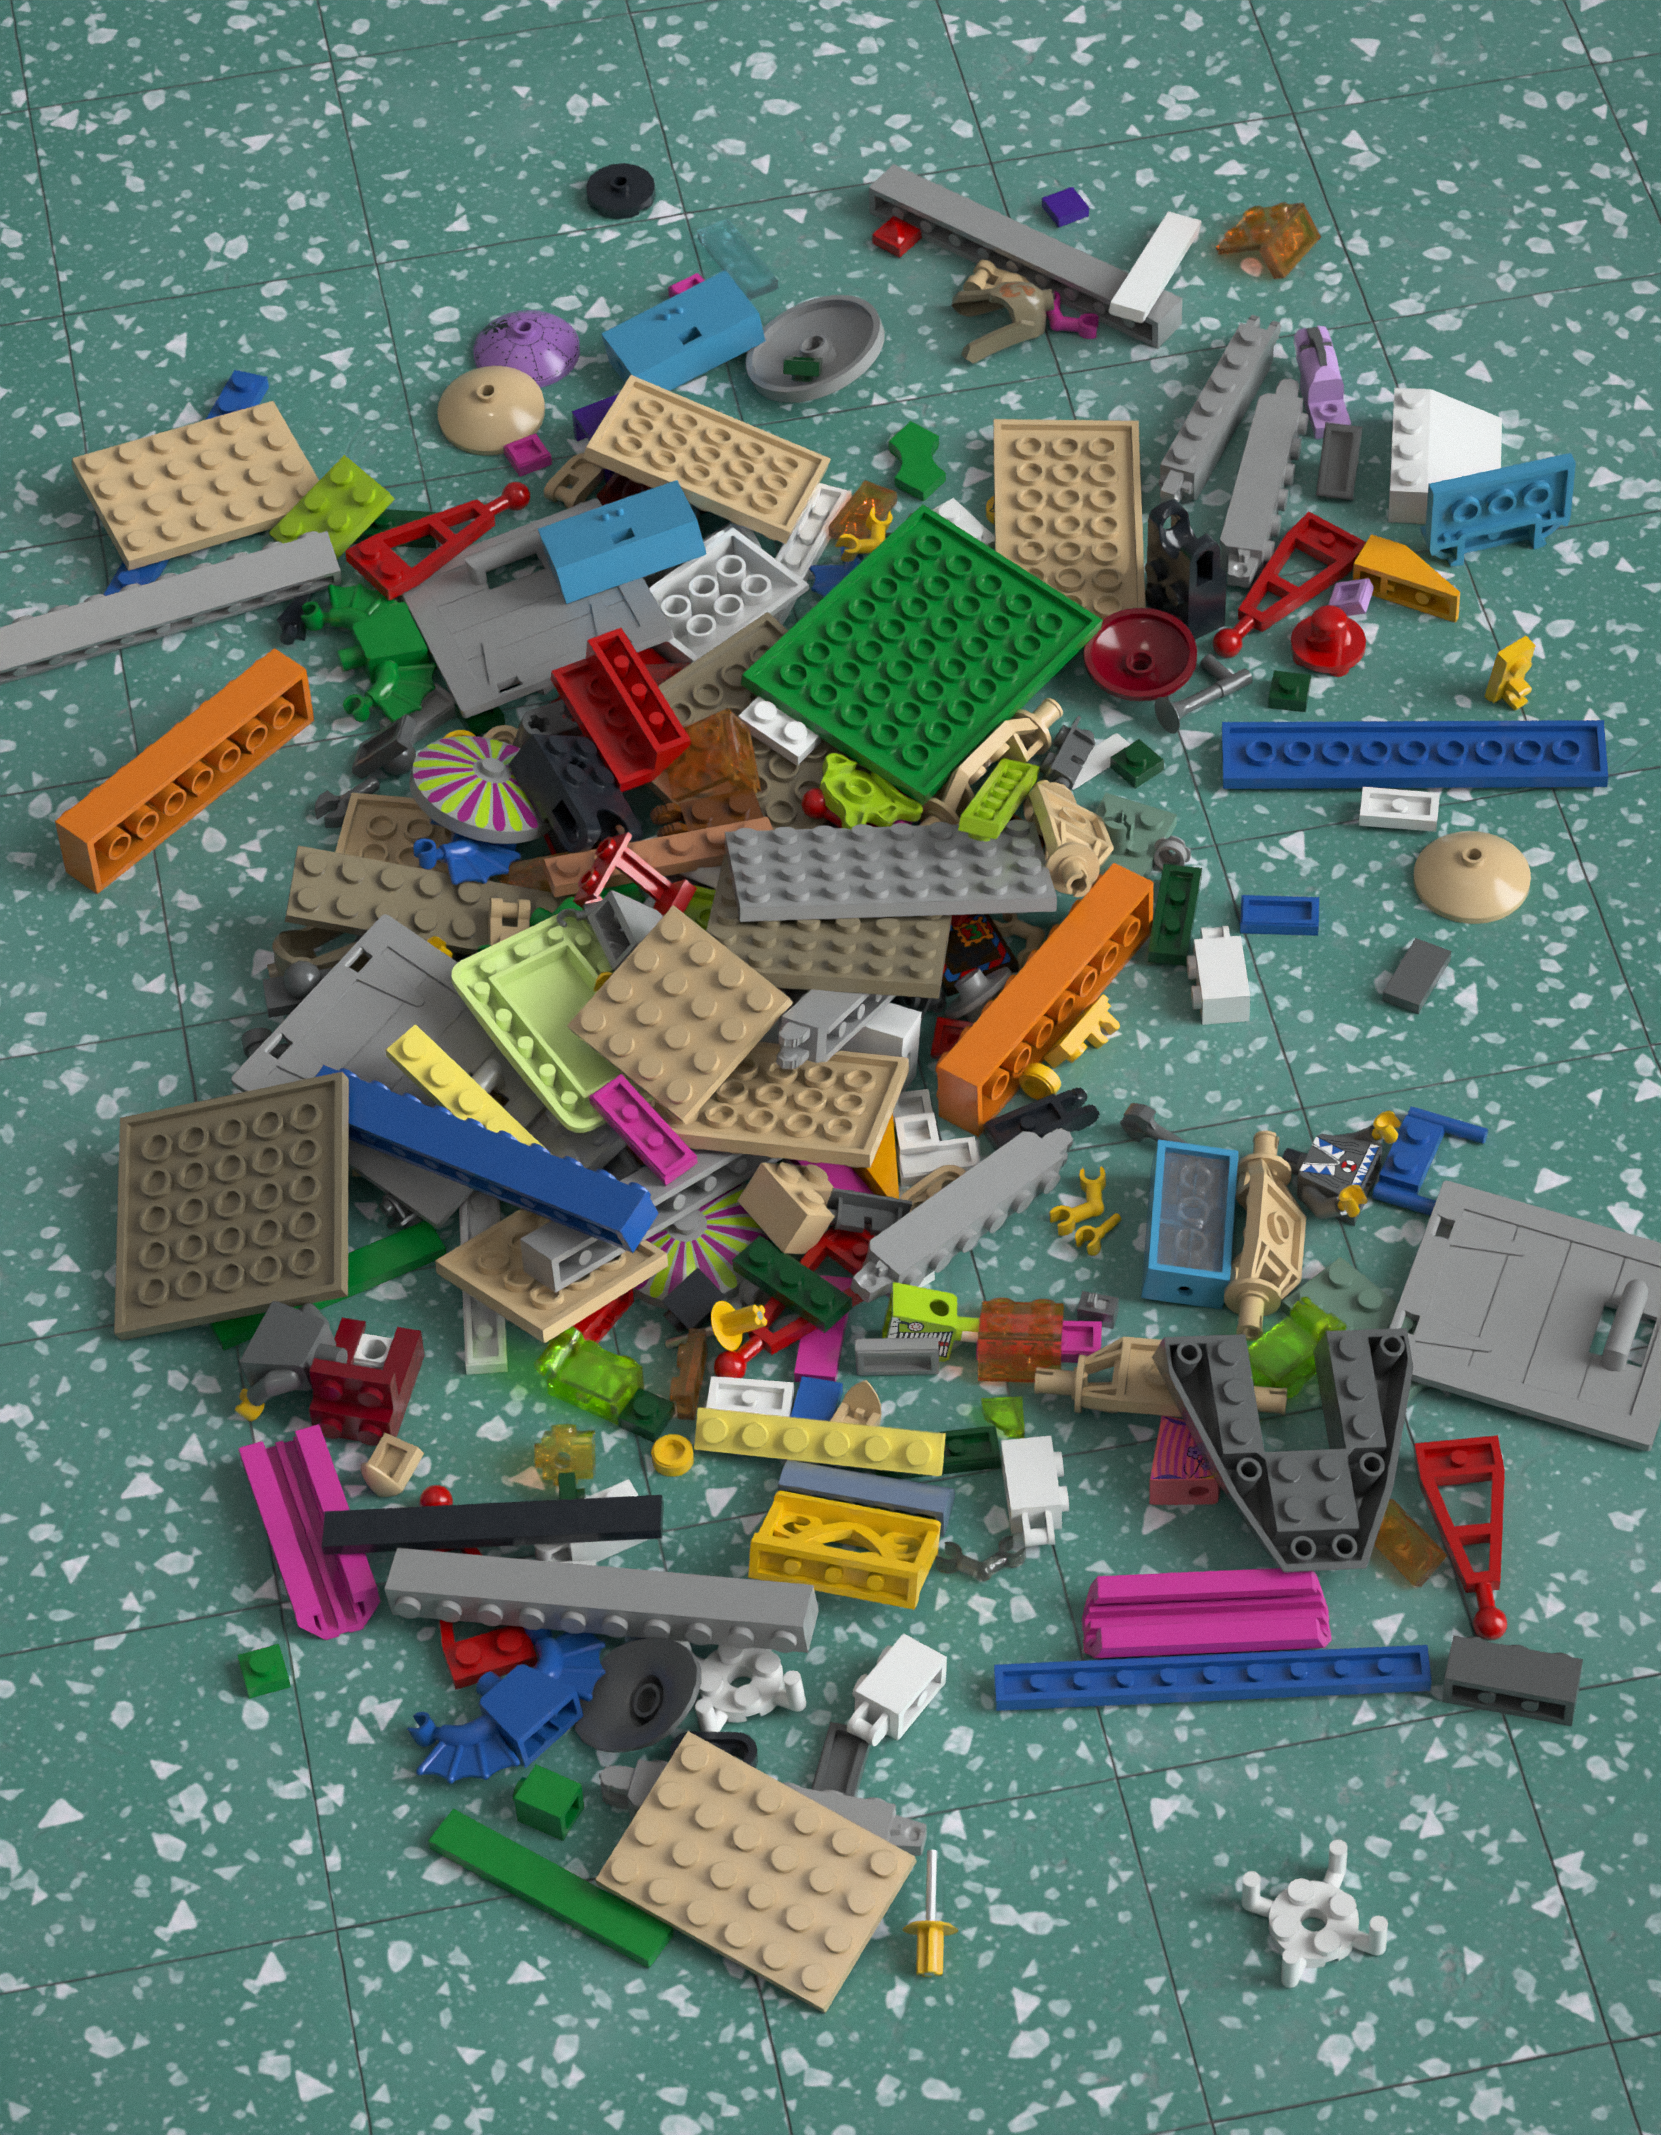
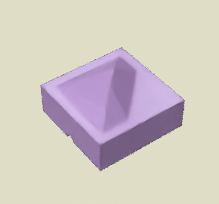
(1352, 596)

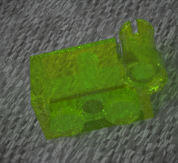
(1286, 1351)
(589, 1375)

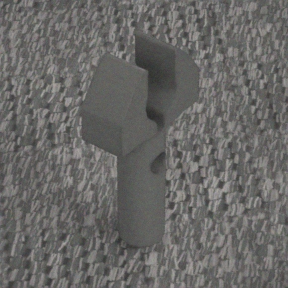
(338, 804)
(1140, 1123)

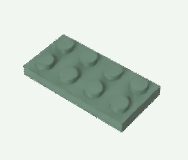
(1352, 1299)

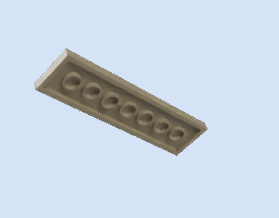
(355, 891)

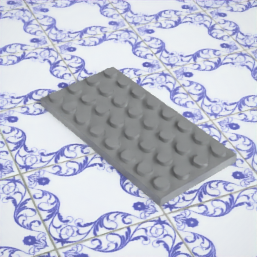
(886, 872)

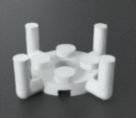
(727, 1703)
(1319, 1900)

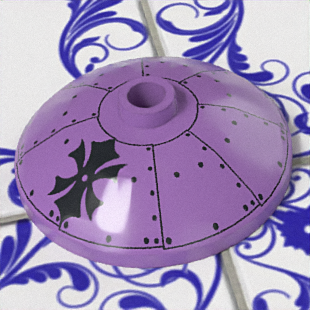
(529, 342)

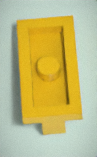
(1509, 673)
(1086, 1027)

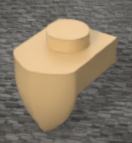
(859, 1406)
(391, 1466)

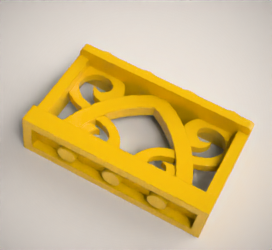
(794, 1551)

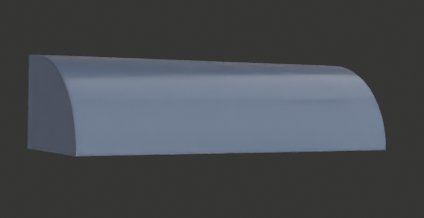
(869, 1491)

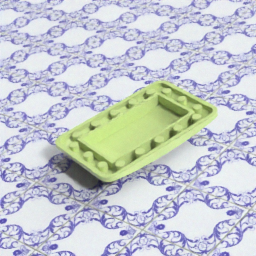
(524, 1000)

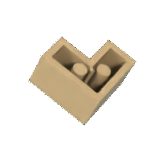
(789, 1204)

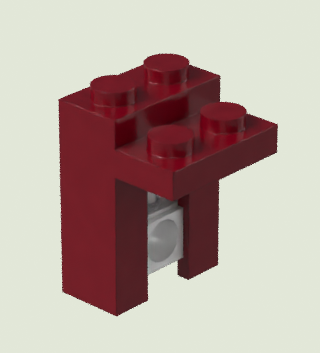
(369, 1391)

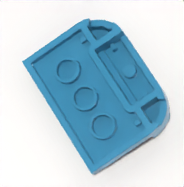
(1499, 507)

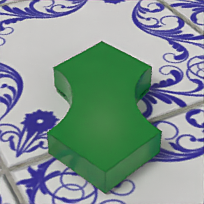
(918, 472)

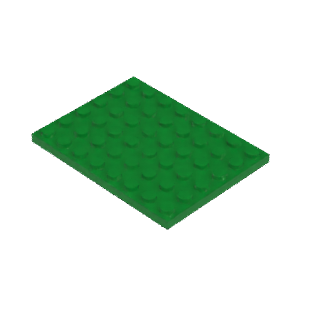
(921, 653)

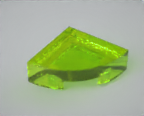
(1005, 1414)

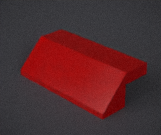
(621, 710)

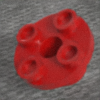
(1328, 642)

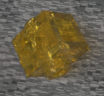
(567, 1439)

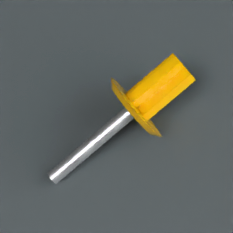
(728, 1325)
(929, 1931)

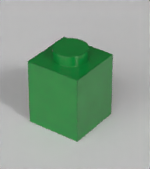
(548, 1802)

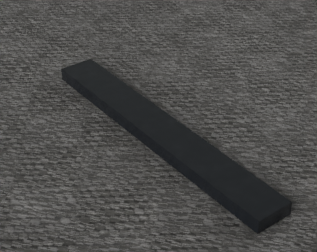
(493, 1524)

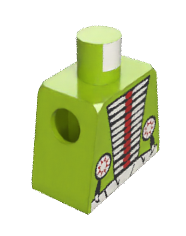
(927, 1314)

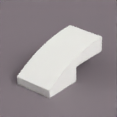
(915, 1123)

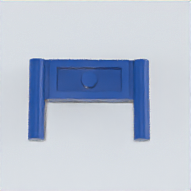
(1413, 1154)

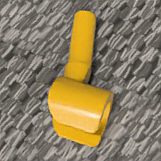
(1095, 1234)

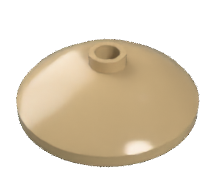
(485, 422)
(1472, 877)

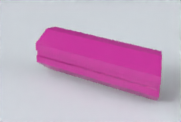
(292, 1492)
(1204, 1613)

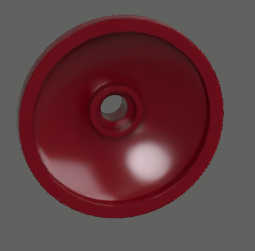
(1143, 641)

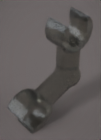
(980, 1570)

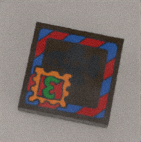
(973, 946)

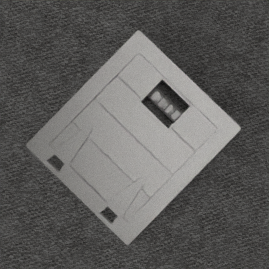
(524, 627)
(353, 1022)
(1516, 1308)

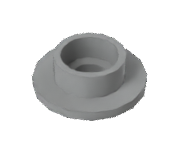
(975, 993)

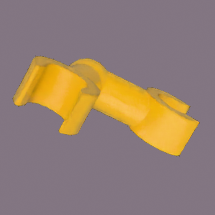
(864, 546)
(1091, 1208)

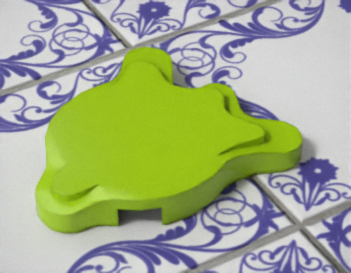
(863, 797)

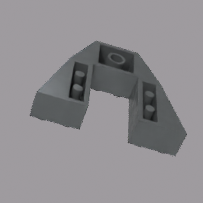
(1304, 1504)

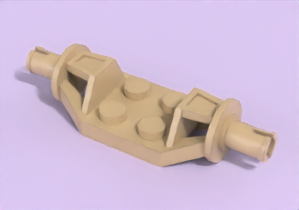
(1013, 739)
(1072, 836)
(1272, 1237)
(1135, 1382)

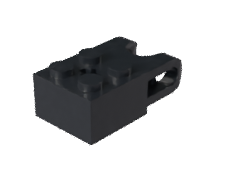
(1184, 571)
(573, 790)

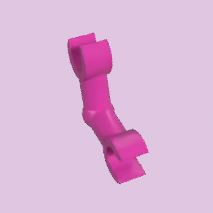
(1085, 325)

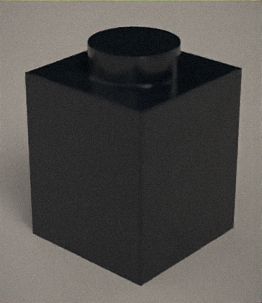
(692, 1301)

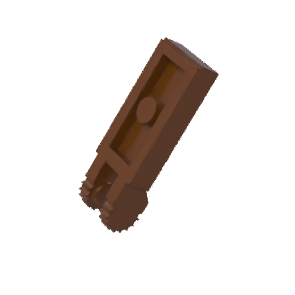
(707, 812)

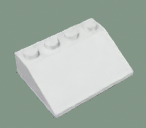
(1436, 442)
(721, 595)

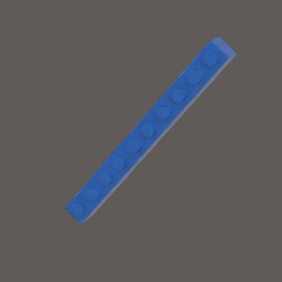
(497, 1164)

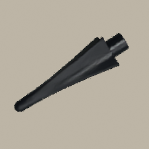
(291, 621)

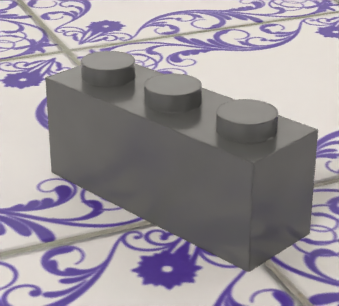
(1512, 1680)

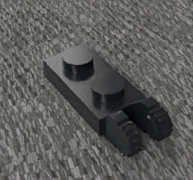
(1043, 1117)

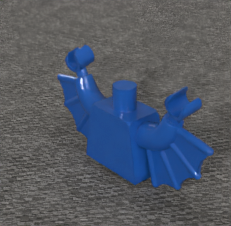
(466, 857)
(519, 1712)

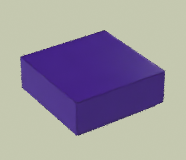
(1065, 206)

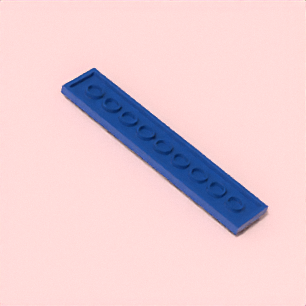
(1414, 754)

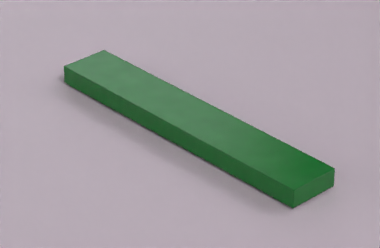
(366, 1269)
(551, 1888)

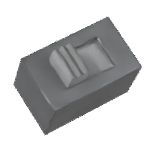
(1098, 1308)

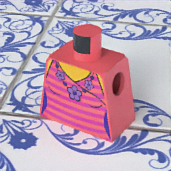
(1179, 1469)

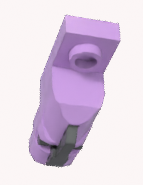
(1320, 379)

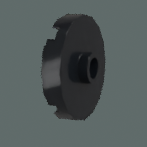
(620, 190)

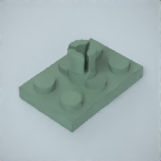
(1133, 832)

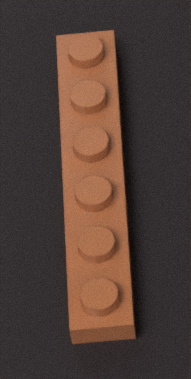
(665, 854)

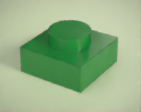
(264, 1671)

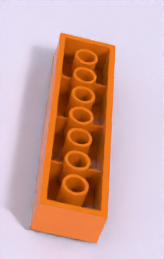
(184, 770)
(1044, 998)

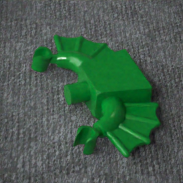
(384, 645)

